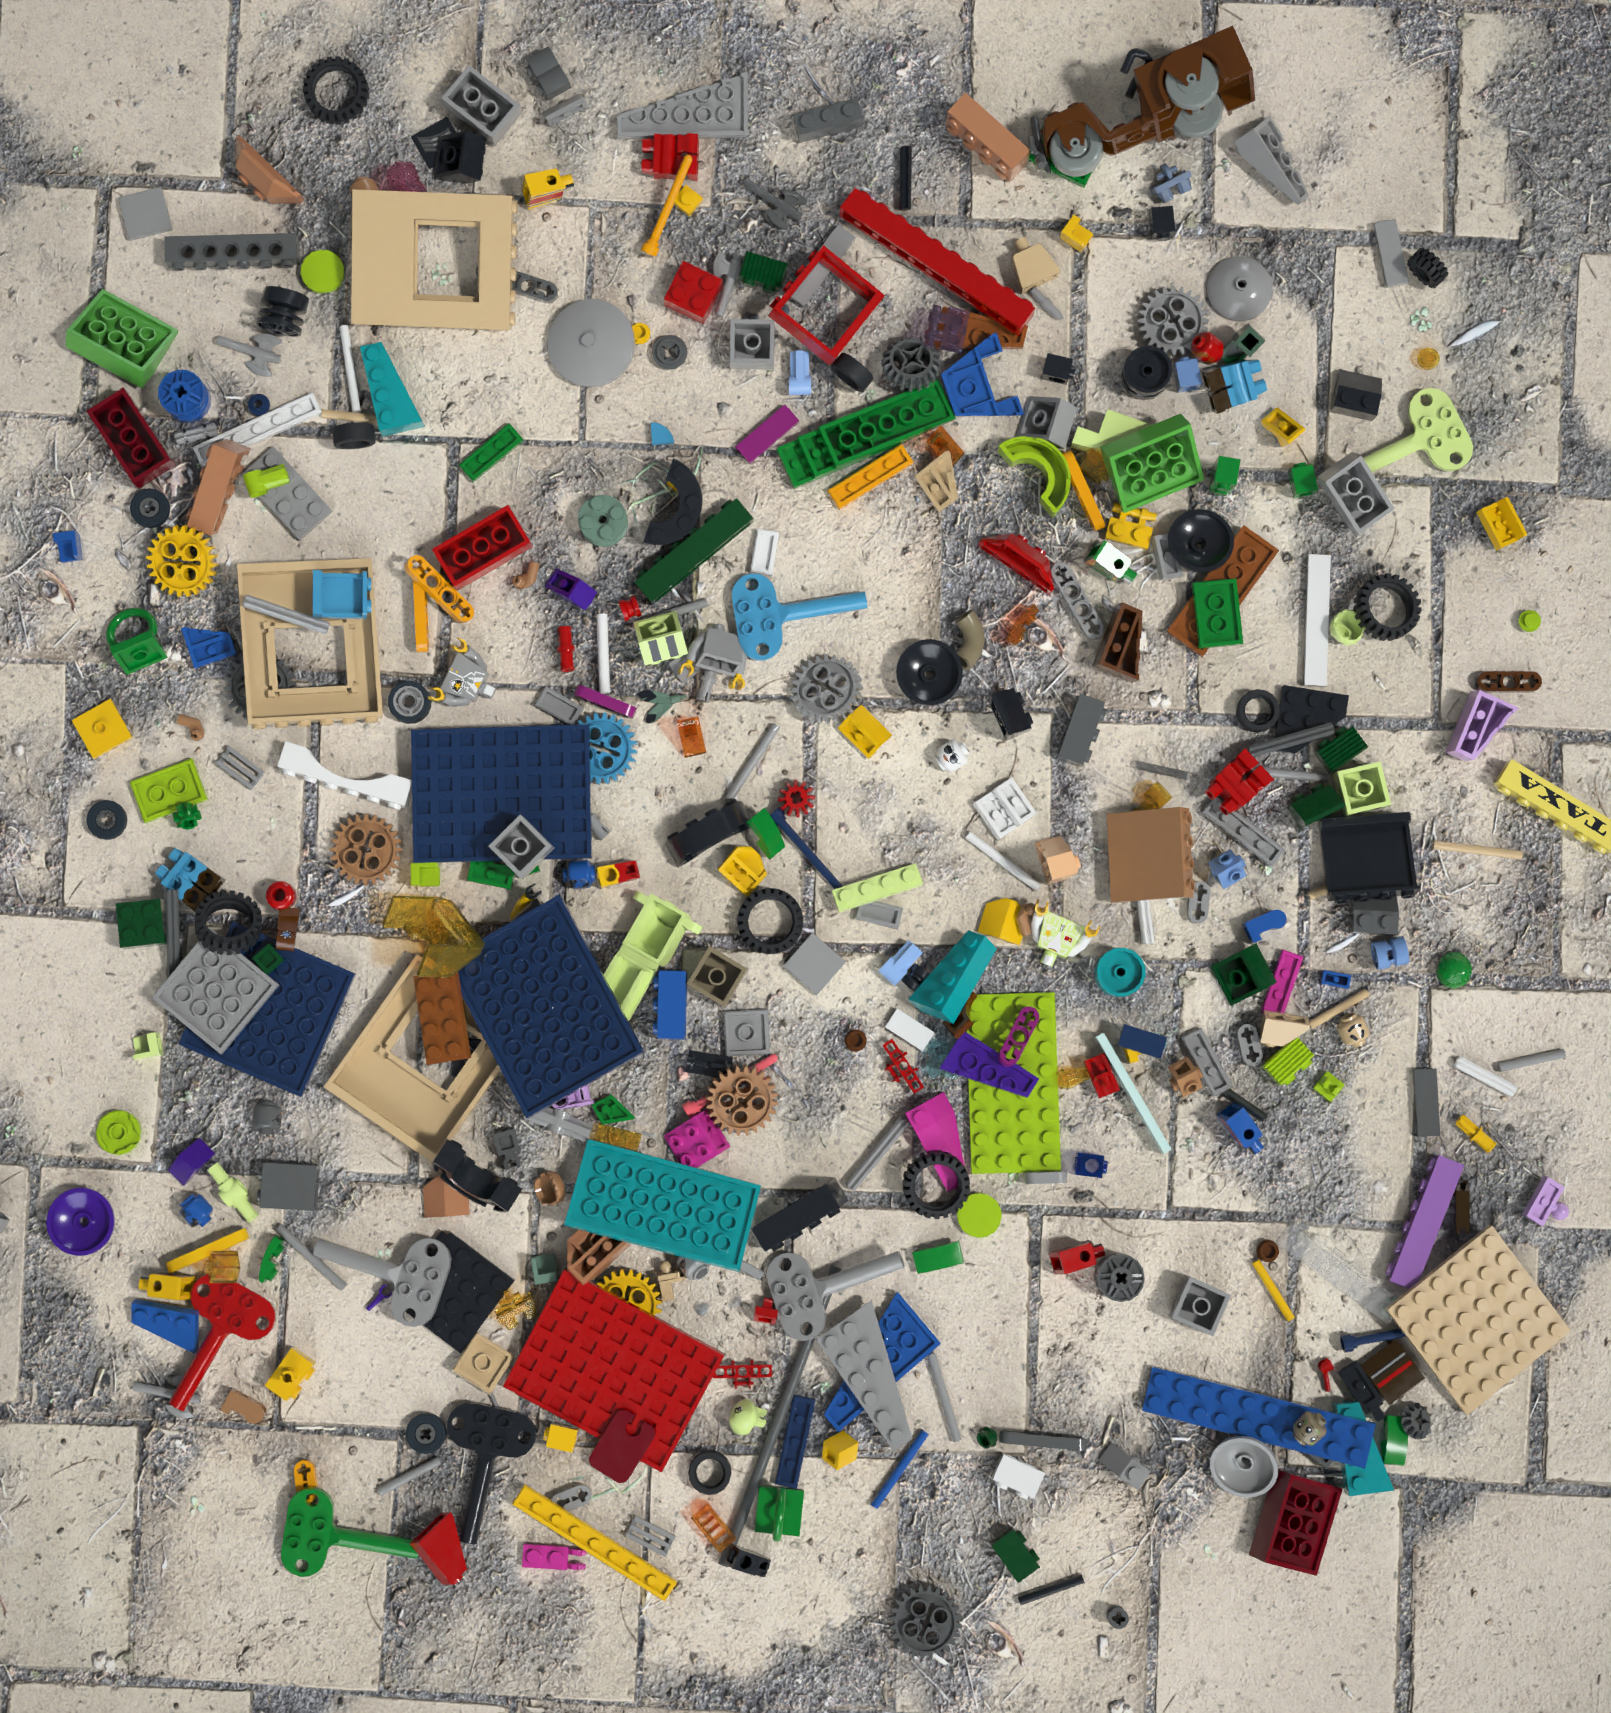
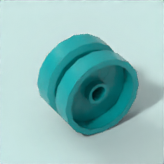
(1130, 964)

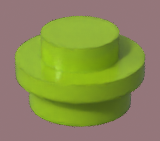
(1529, 620)

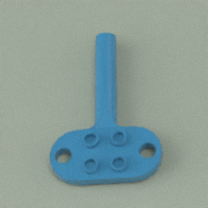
(761, 616)

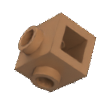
(1185, 1077)

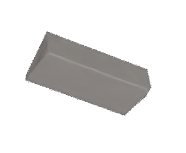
(564, 109)

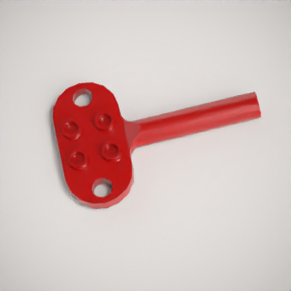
(231, 1311)

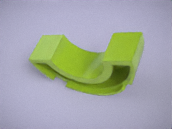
(1048, 460)

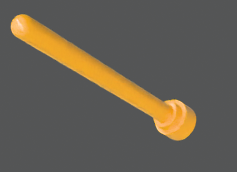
(651, 244)

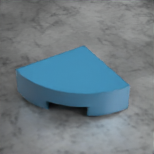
(661, 435)

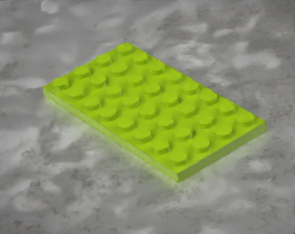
(1006, 1128)

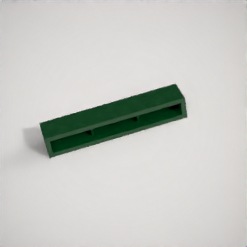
(694, 551)

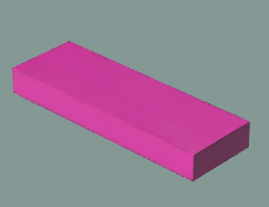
(1285, 975)

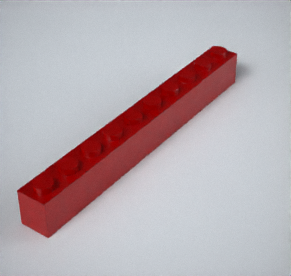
(937, 261)

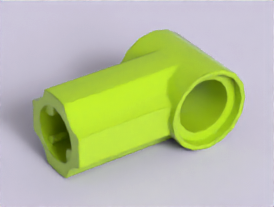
(259, 481)

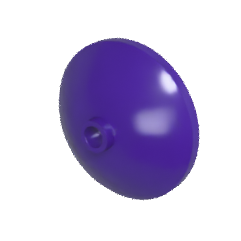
(65, 1221)

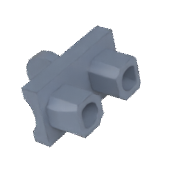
(1180, 179)

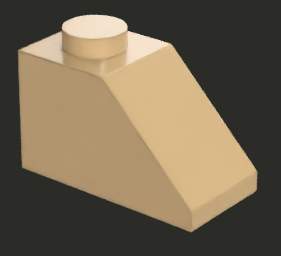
(1281, 1028)

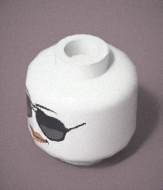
(952, 755)

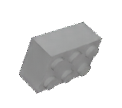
(481, 105)
(1355, 493)

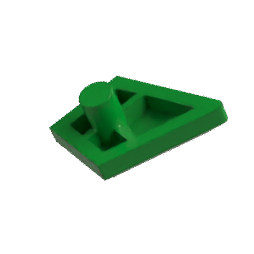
(611, 1111)

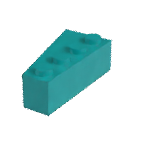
(390, 398)
(1356, 1479)

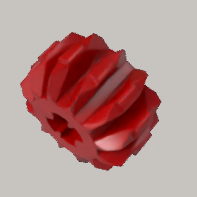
(803, 796)

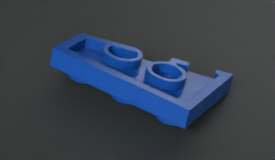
(168, 1322)

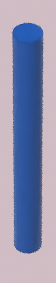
(899, 1469)

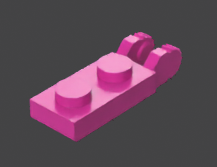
(551, 1557)

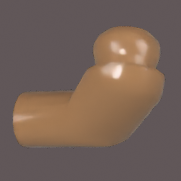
(528, 578)
(194, 724)
(1023, 916)

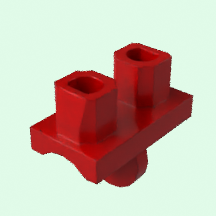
(1101, 1075)

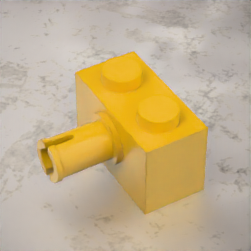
(291, 1374)

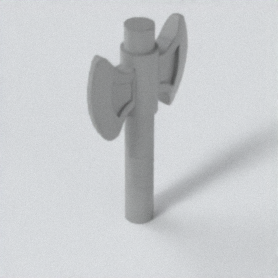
(731, 270)
(262, 354)
(166, 1392)

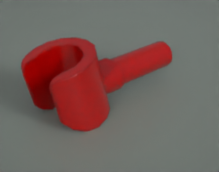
(1324, 1367)

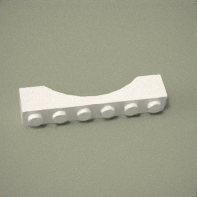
(391, 788)

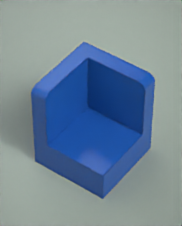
(68, 546)

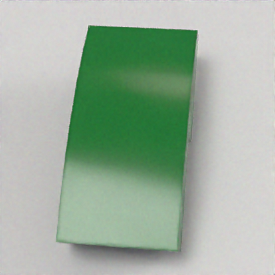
(769, 837)
(938, 1257)
(268, 1266)
(1395, 1443)

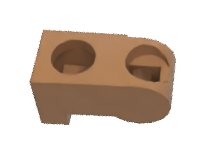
(244, 1405)

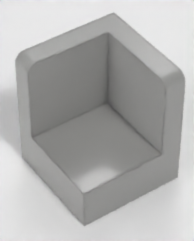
(676, 663)

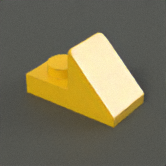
(1282, 426)

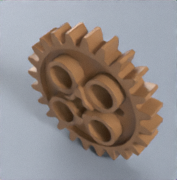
(345, 845)
(728, 1085)

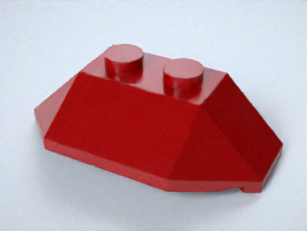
(1021, 558)

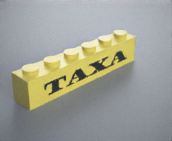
(1555, 804)

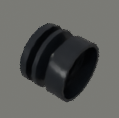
(282, 311)

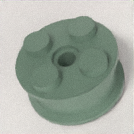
(601, 508)

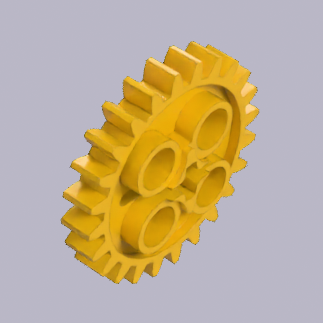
(181, 581)
(636, 1283)

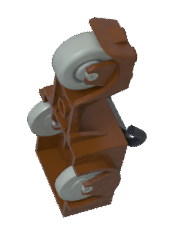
(1173, 91)

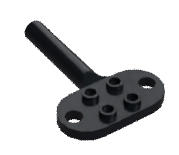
(490, 1434)

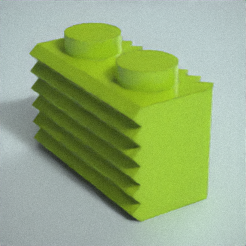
(1288, 1061)

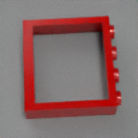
(849, 277)

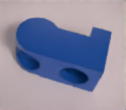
(1272, 920)

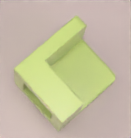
(148, 1046)

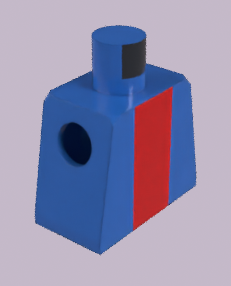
(1236, 1121)

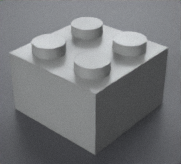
(752, 344)
(521, 846)
(1199, 1305)

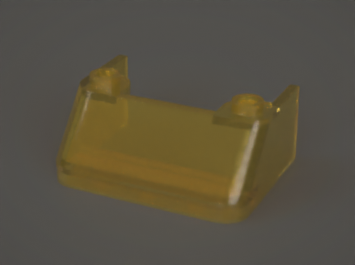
(440, 922)

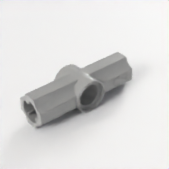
(563, 1123)

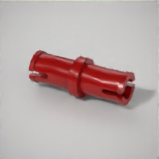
(566, 649)

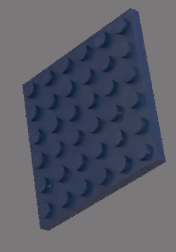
(291, 1026)

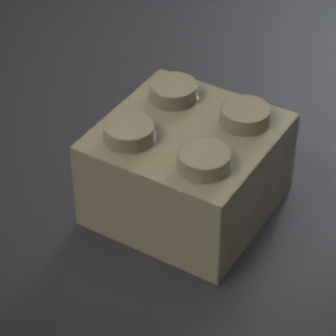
(717, 976)

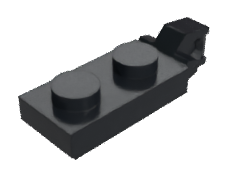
(1362, 1389)

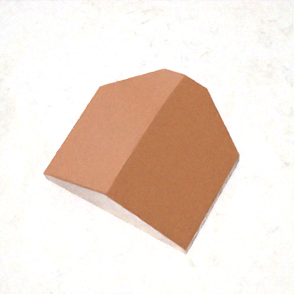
(443, 1200)

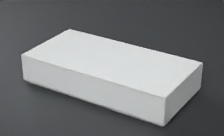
(764, 552)
(909, 1029)

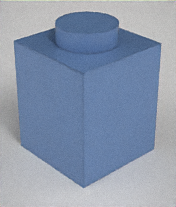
(1187, 374)

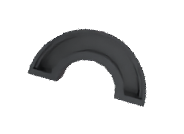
(689, 507)
(708, 831)
(473, 1182)

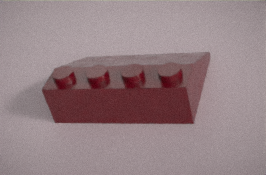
(1295, 1522)

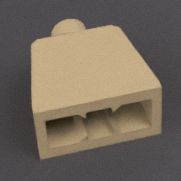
(1032, 266)

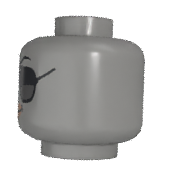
(692, 1269)

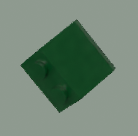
(1315, 806)
(1243, 974)

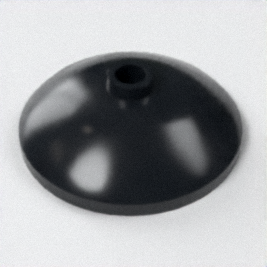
(1205, 529)
(934, 657)

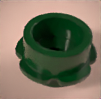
(987, 1437)

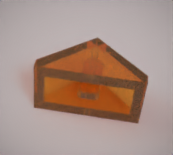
(941, 442)
(691, 737)

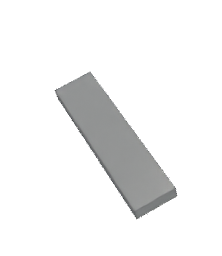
(838, 243)
(1244, 832)

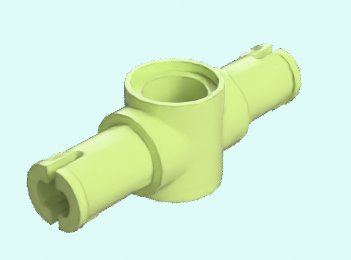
(233, 1192)

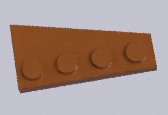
(981, 327)

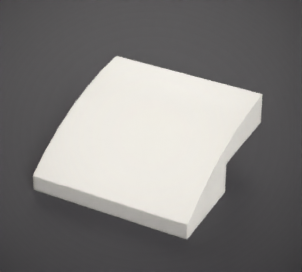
(1004, 809)

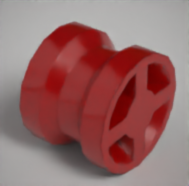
(629, 608)

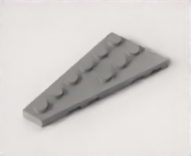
(706, 111)
(863, 1362)

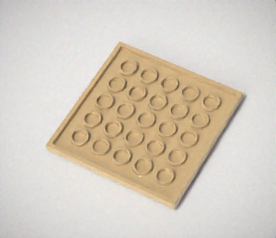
(1478, 1319)

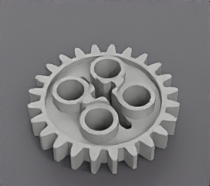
(1155, 330)
(836, 672)

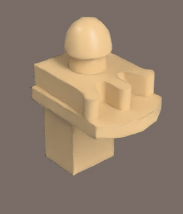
(666, 1278)

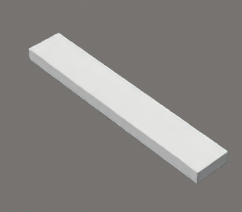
(265, 425)
(1317, 620)

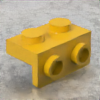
(1501, 523)

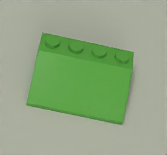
(120, 338)
(1153, 462)

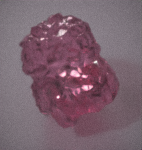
(404, 177)

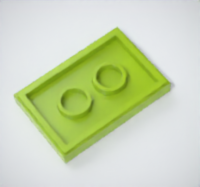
(167, 788)

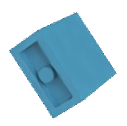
(341, 595)

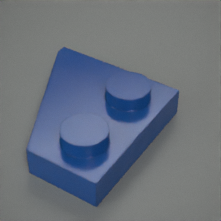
(208, 646)

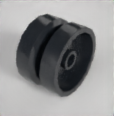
(1145, 360)

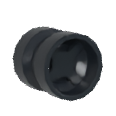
(918, 973)

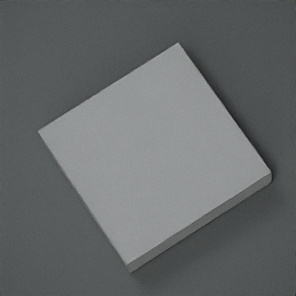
(145, 213)
(814, 964)
(746, 1032)

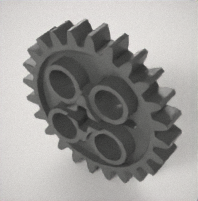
(236, 683)
(945, 1628)

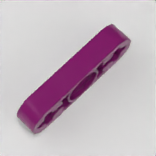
(605, 701)
(1030, 1025)

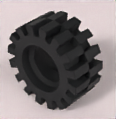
(1427, 267)

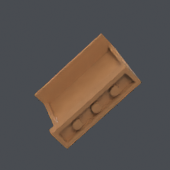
(1150, 855)

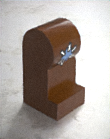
(287, 928)

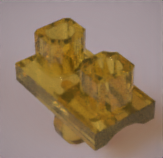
(514, 1305)

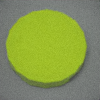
(322, 271)
(118, 1132)
(979, 1215)

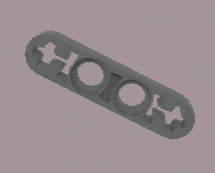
(544, 285)
(1043, 1440)

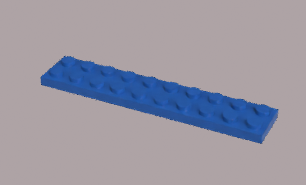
(1254, 1416)

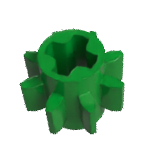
(187, 816)

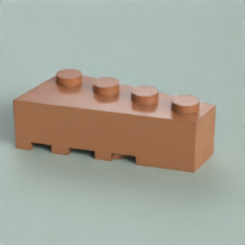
(216, 486)

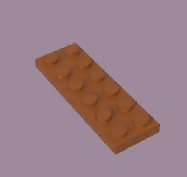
(1246, 564)

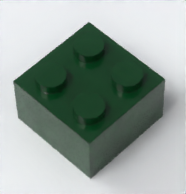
(141, 923)

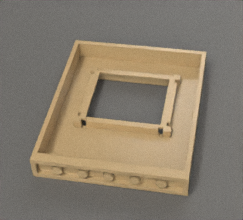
(388, 259)
(292, 587)
(399, 1095)

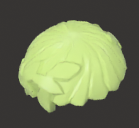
(1346, 628)

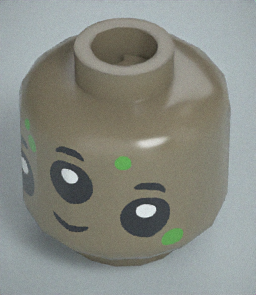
(1309, 1428)

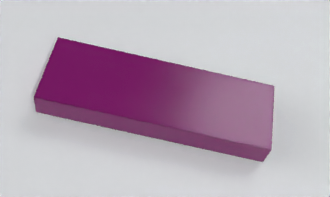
(767, 434)

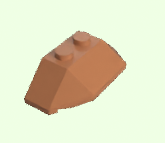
(263, 177)
(591, 1254)

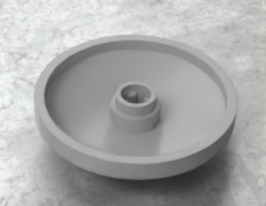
(591, 343)

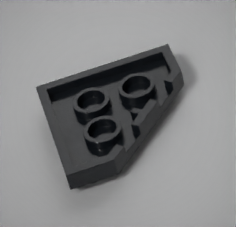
(1307, 709)

